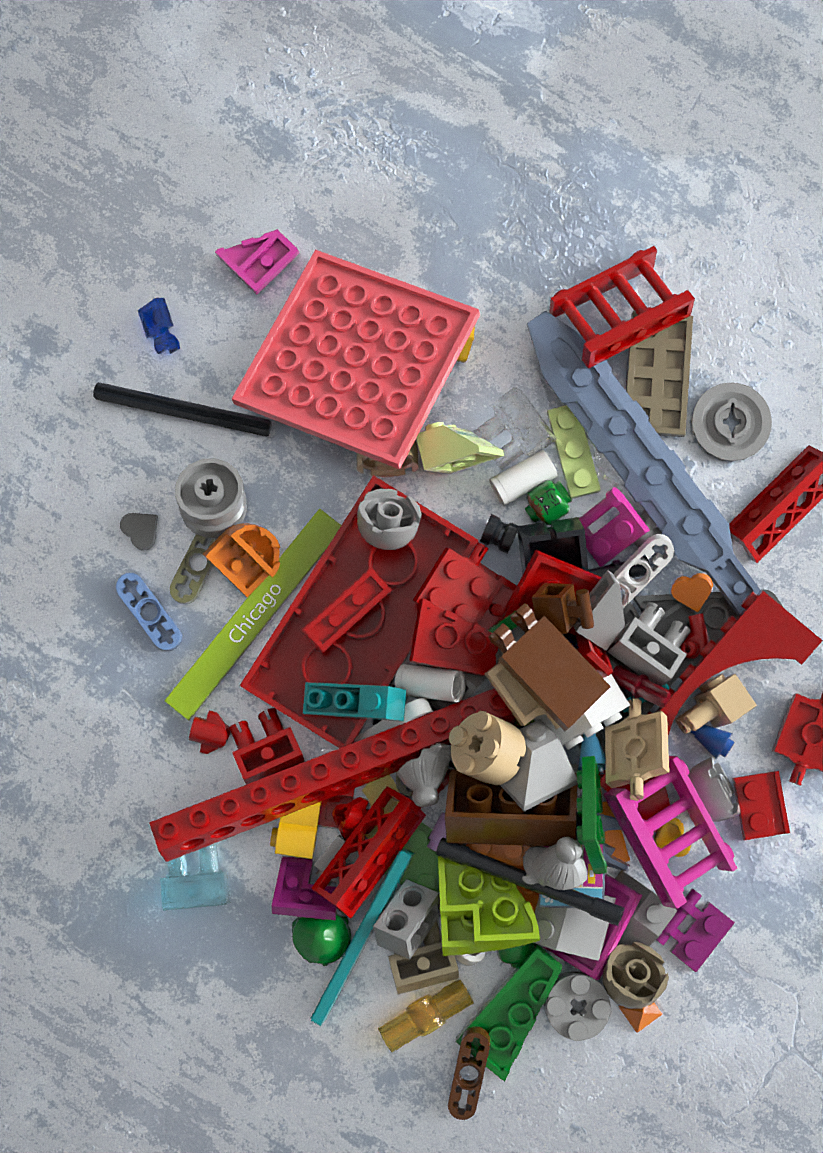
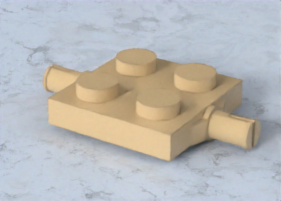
(515, 696)
(636, 749)

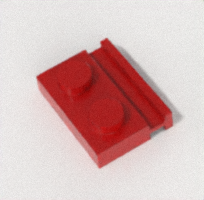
(761, 805)

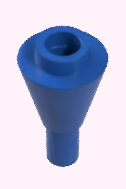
(714, 740)

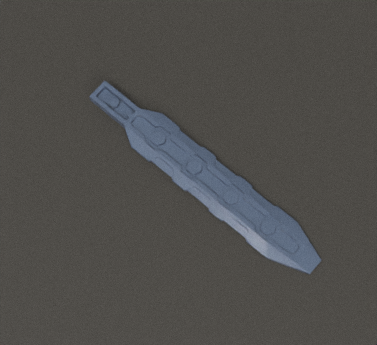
(640, 457)

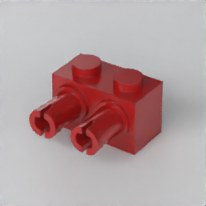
(269, 754)

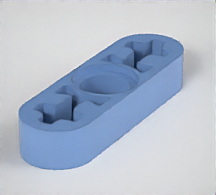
(142, 588)

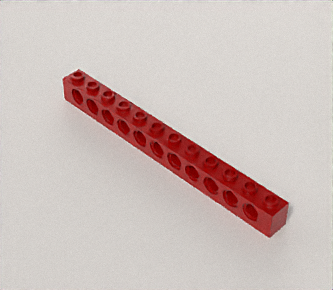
(314, 779)

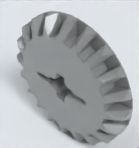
(747, 408)

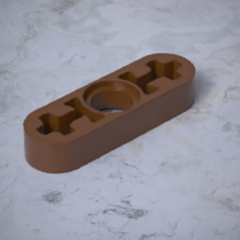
(459, 1082)

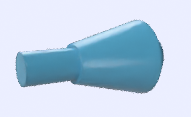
(592, 747)

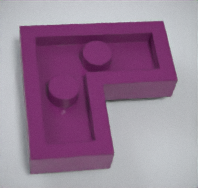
(294, 892)

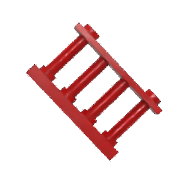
(623, 333)

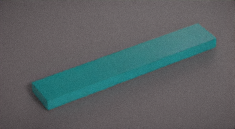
(361, 936)

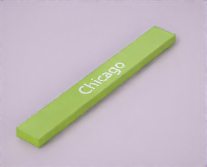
(253, 616)

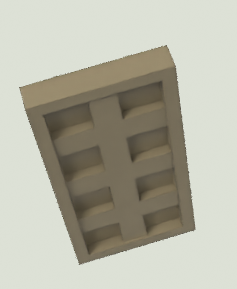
(660, 377)

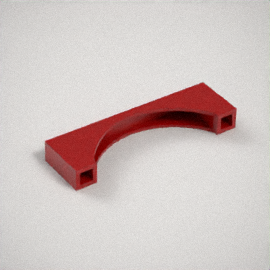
(758, 633)

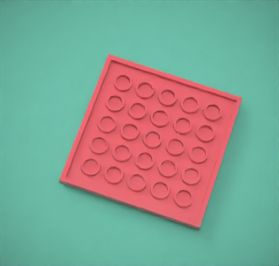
(356, 358)

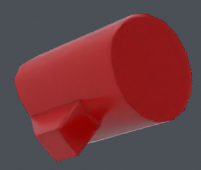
(209, 732)
(349, 816)

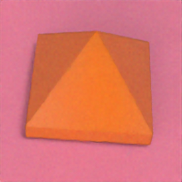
(641, 1017)

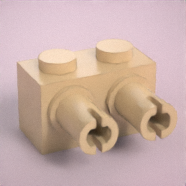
(720, 702)

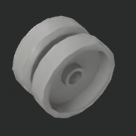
(210, 497)

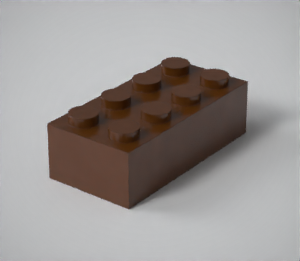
(488, 815)

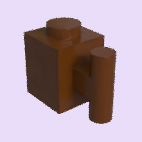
(561, 608)

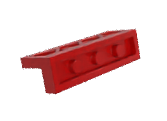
(777, 498)
(374, 853)

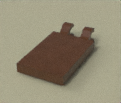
(549, 667)

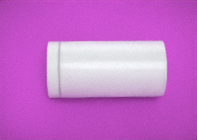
(523, 477)
(431, 682)

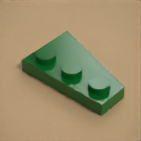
(588, 806)

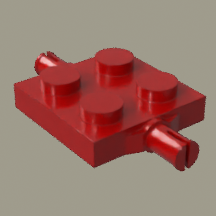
(459, 583)
(802, 736)

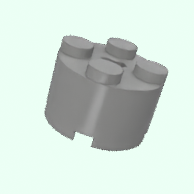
(595, 1010)

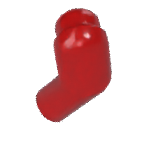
(697, 638)

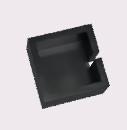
(562, 541)

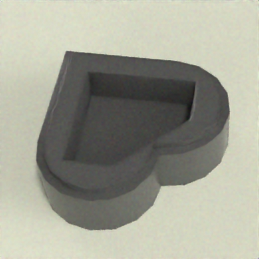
(140, 529)

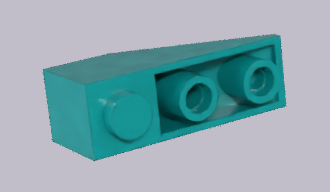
(355, 701)

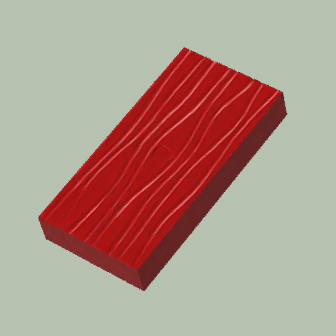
(374, 644)

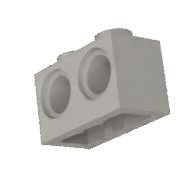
(413, 912)

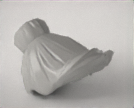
(426, 773)
(556, 866)

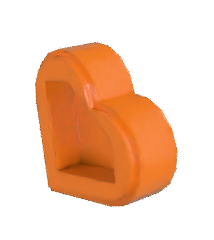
(693, 590)

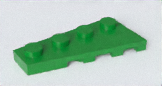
(514, 1010)

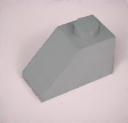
(606, 612)

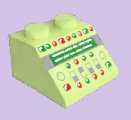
(453, 449)

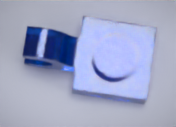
(156, 322)

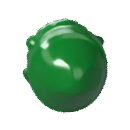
(321, 939)

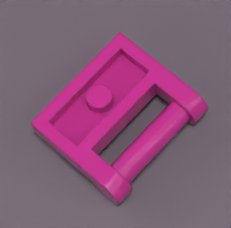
(617, 533)

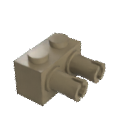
(425, 966)

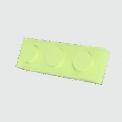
(573, 453)

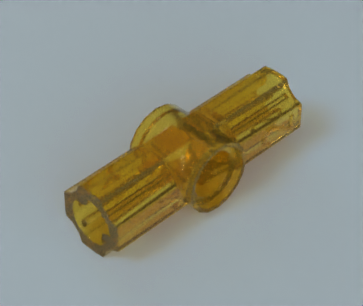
(425, 1015)

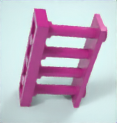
(655, 859)

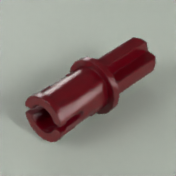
(641, 686)

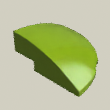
(481, 911)

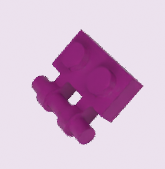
(702, 934)

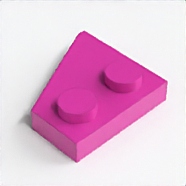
(259, 259)

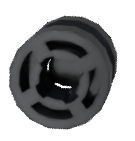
(493, 530)

